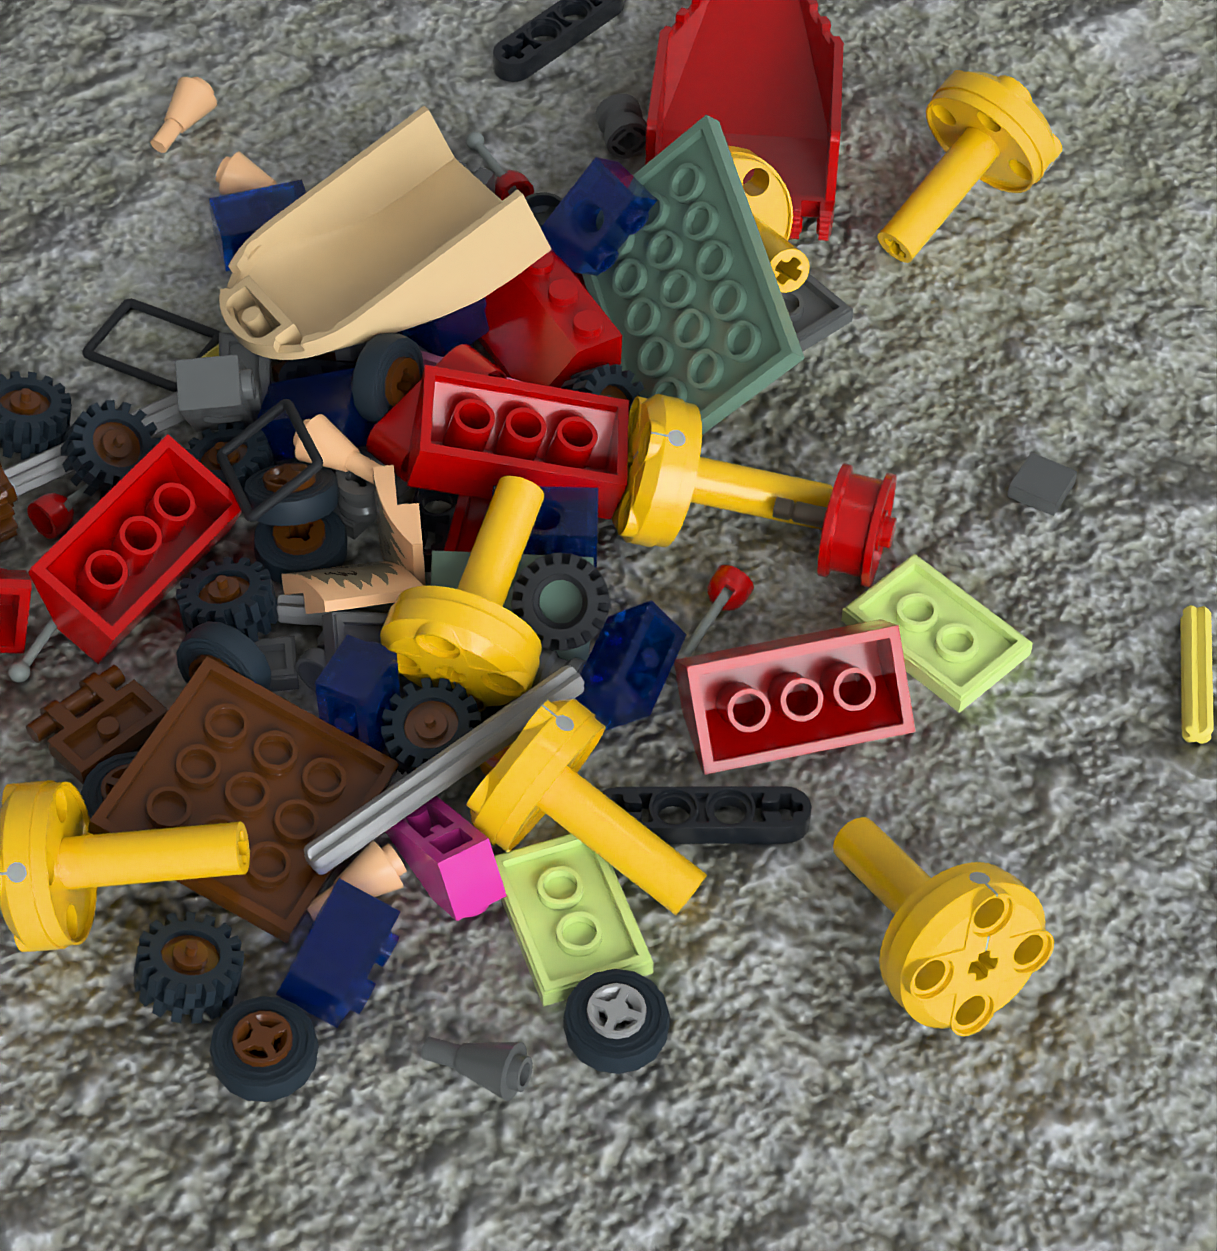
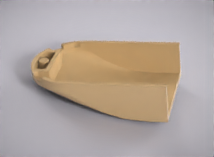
(377, 249)

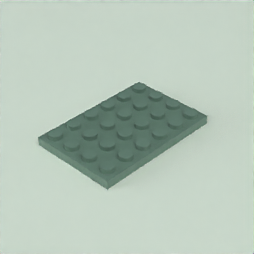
(697, 285)

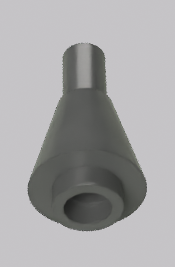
(493, 1065)

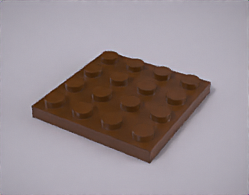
(255, 760)

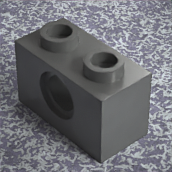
(217, 392)

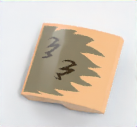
(398, 525)
(349, 586)

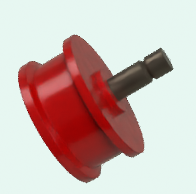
(853, 525)

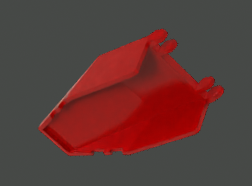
(768, 80)

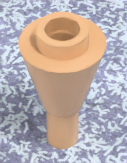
(190, 103)
(240, 175)
(334, 449)
(372, 871)

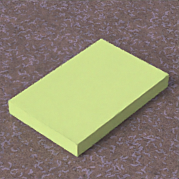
(944, 632)
(569, 915)

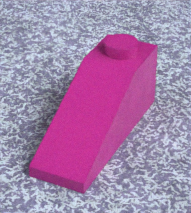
(449, 859)

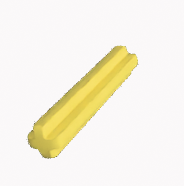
(1196, 674)

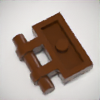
(113, 727)

